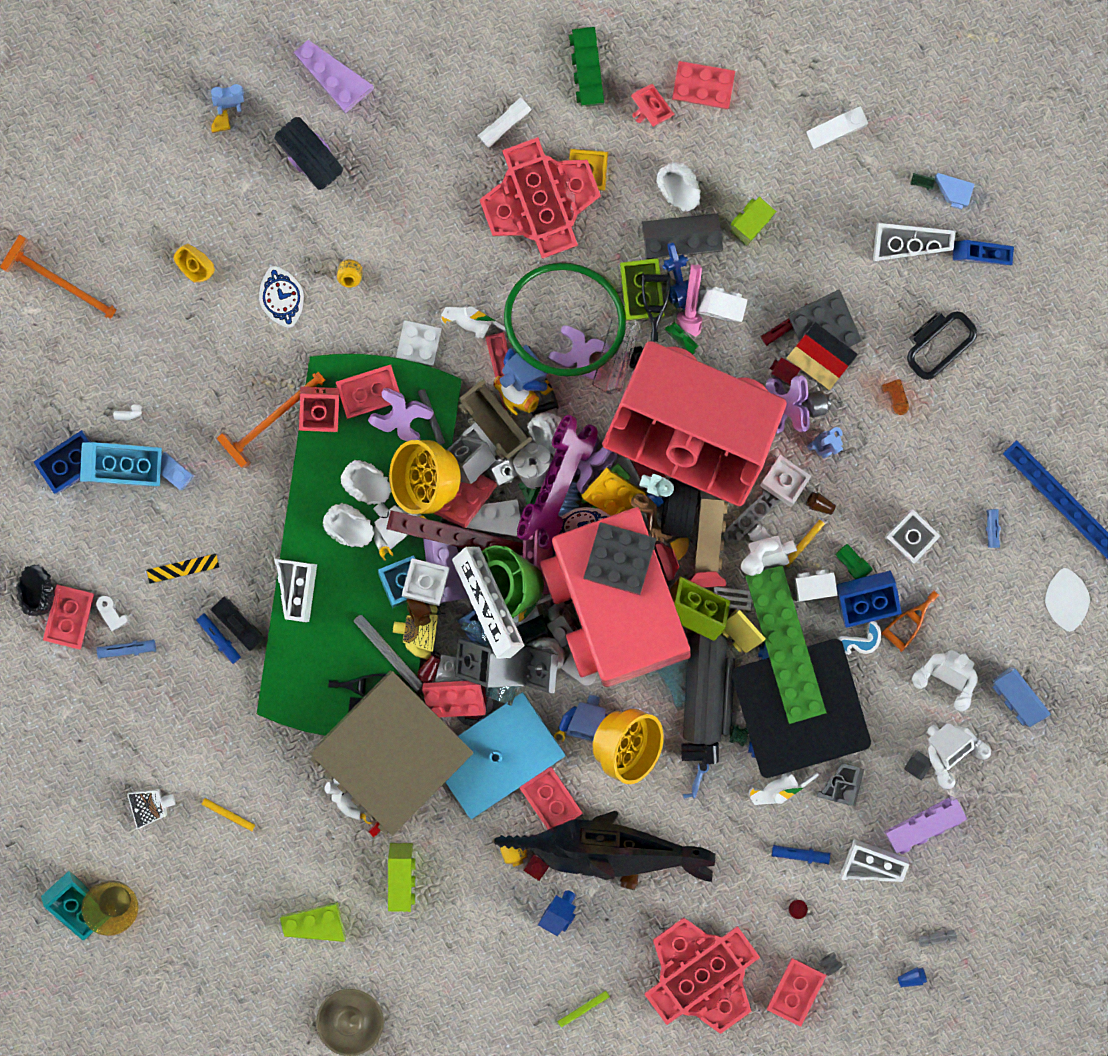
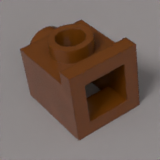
(419, 612)

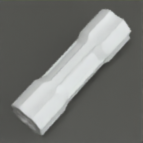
(504, 122)

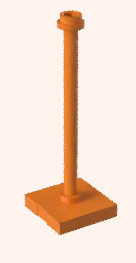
(16, 254)
(235, 448)

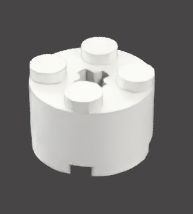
(533, 464)

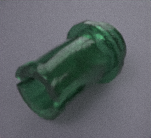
(923, 181)

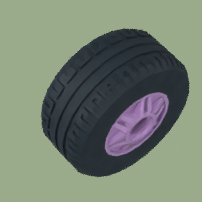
(308, 153)

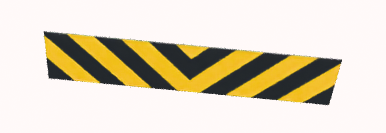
(182, 568)

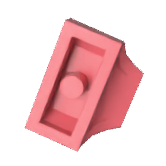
(668, 560)
(708, 579)

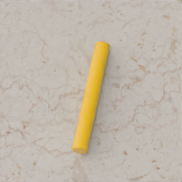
(805, 541)
(228, 814)

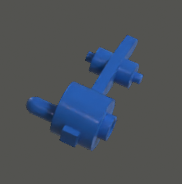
(678, 291)

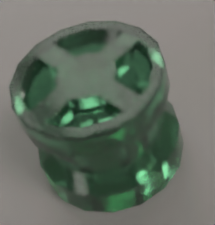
(739, 735)

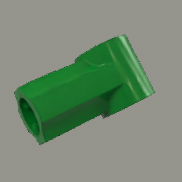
(856, 566)

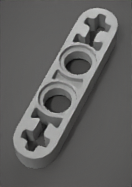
(749, 512)

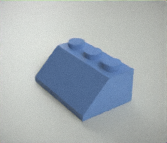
(1020, 697)

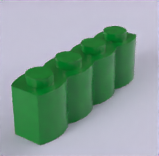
(588, 67)

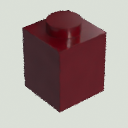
(784, 370)
(535, 867)

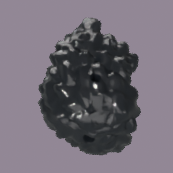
(35, 591)

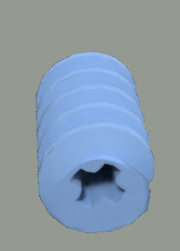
(569, 501)

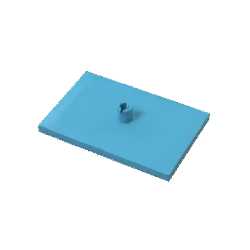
(508, 752)

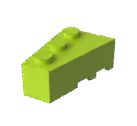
(400, 877)
(315, 923)

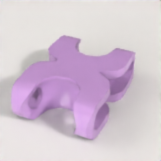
(580, 351)
(797, 394)
(400, 415)
(590, 468)

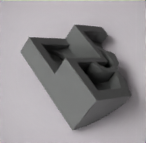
(844, 785)

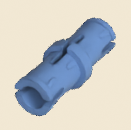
(993, 528)

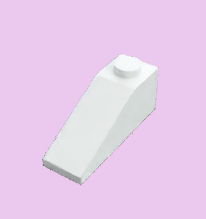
(837, 127)

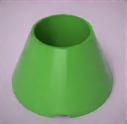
(516, 578)

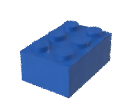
(63, 464)
(868, 599)

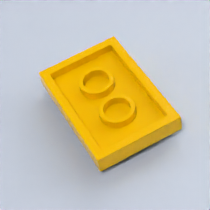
(611, 493)

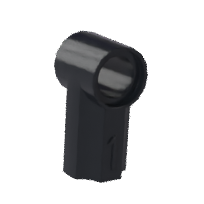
(700, 752)

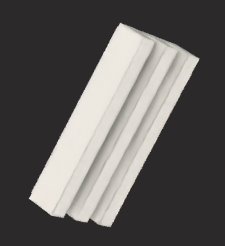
(748, 599)

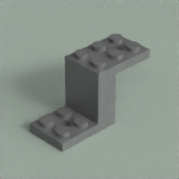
(526, 668)

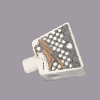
(149, 806)

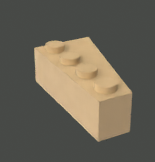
(709, 533)

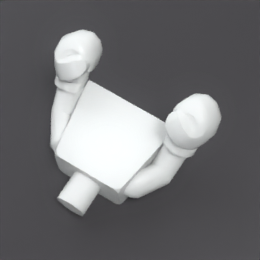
(767, 554)
(953, 670)
(950, 746)

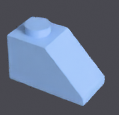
(954, 190)
(175, 472)

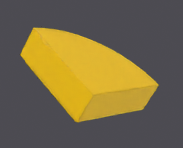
(221, 123)
(680, 547)

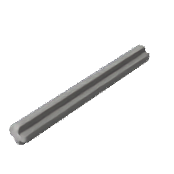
(388, 652)

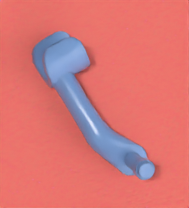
(696, 782)

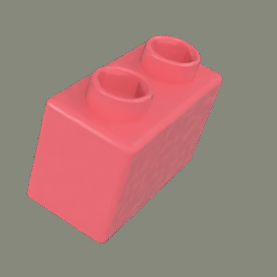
(695, 423)
(620, 630)

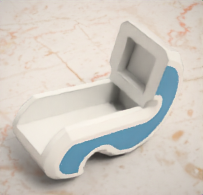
(863, 645)

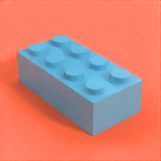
(120, 464)

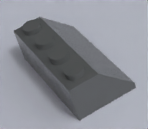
(689, 234)

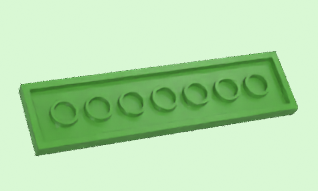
(785, 644)

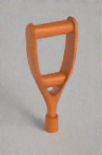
(915, 617)

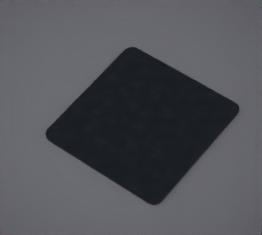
(797, 745)

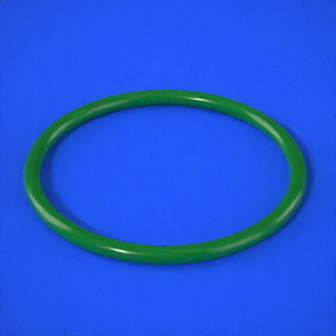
(553, 370)

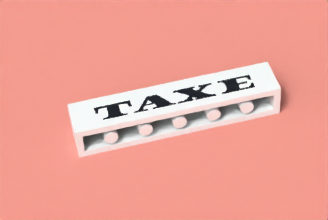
(488, 602)

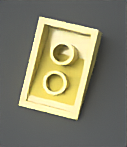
(742, 632)

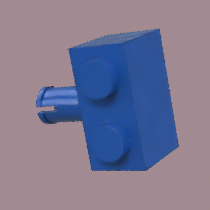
(559, 914)

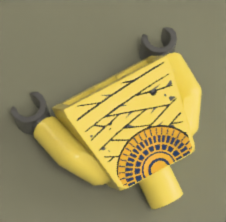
(420, 639)

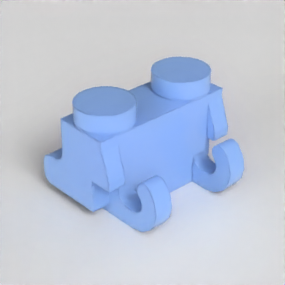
(227, 97)
(827, 443)

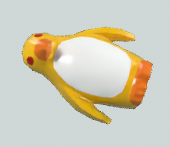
(523, 400)

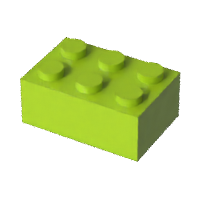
(749, 224)
(631, 282)
(699, 608)

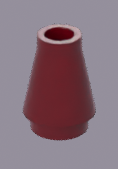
(428, 671)

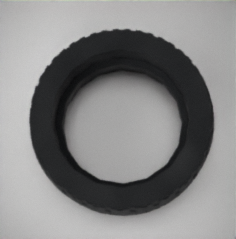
(679, 510)

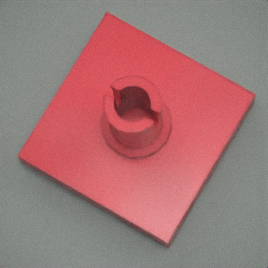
(651, 106)

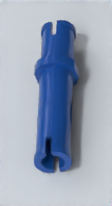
(218, 638)
(801, 854)

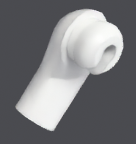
(128, 415)

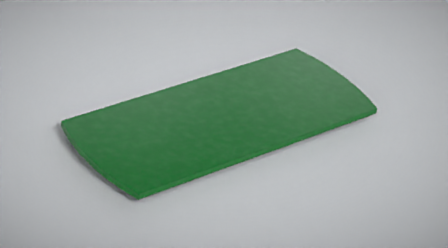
(347, 582)

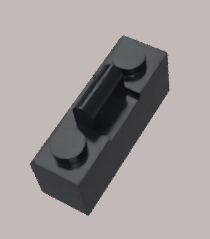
(237, 623)

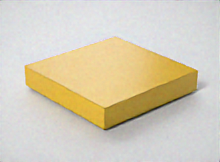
(597, 162)

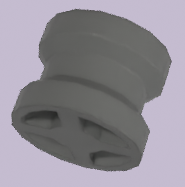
(830, 964)

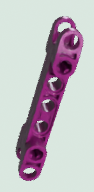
(569, 452)

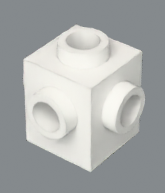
(502, 471)

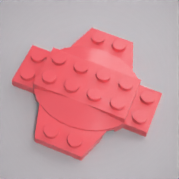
(540, 198)
(702, 975)

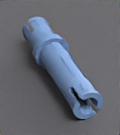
(126, 649)

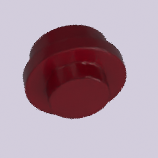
(798, 909)

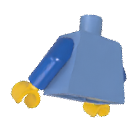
(522, 374)
(582, 720)

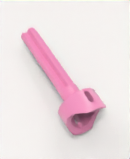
(690, 320)

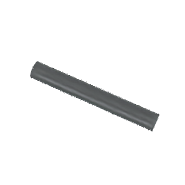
(433, 421)

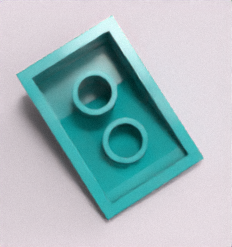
(65, 903)

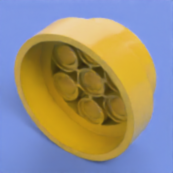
(423, 476)
(628, 744)

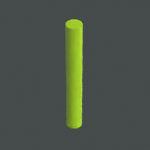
(583, 1009)

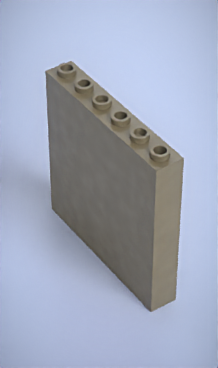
(390, 753)

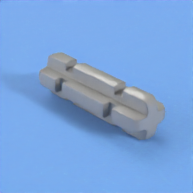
(937, 938)

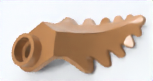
(650, 508)

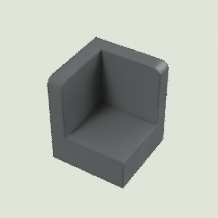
(918, 765)

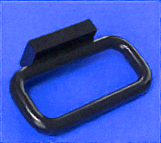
(932, 329)

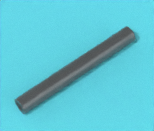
(728, 697)

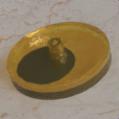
(110, 908)

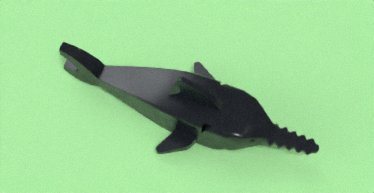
(610, 850)

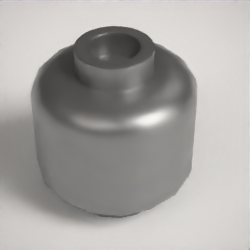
(817, 404)

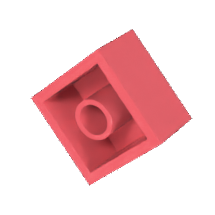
(319, 409)

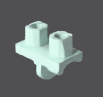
(657, 485)

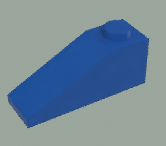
(982, 252)

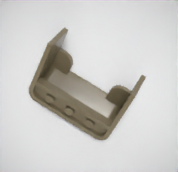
(493, 421)

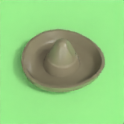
(350, 1022)

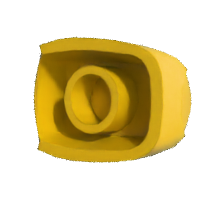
(194, 263)

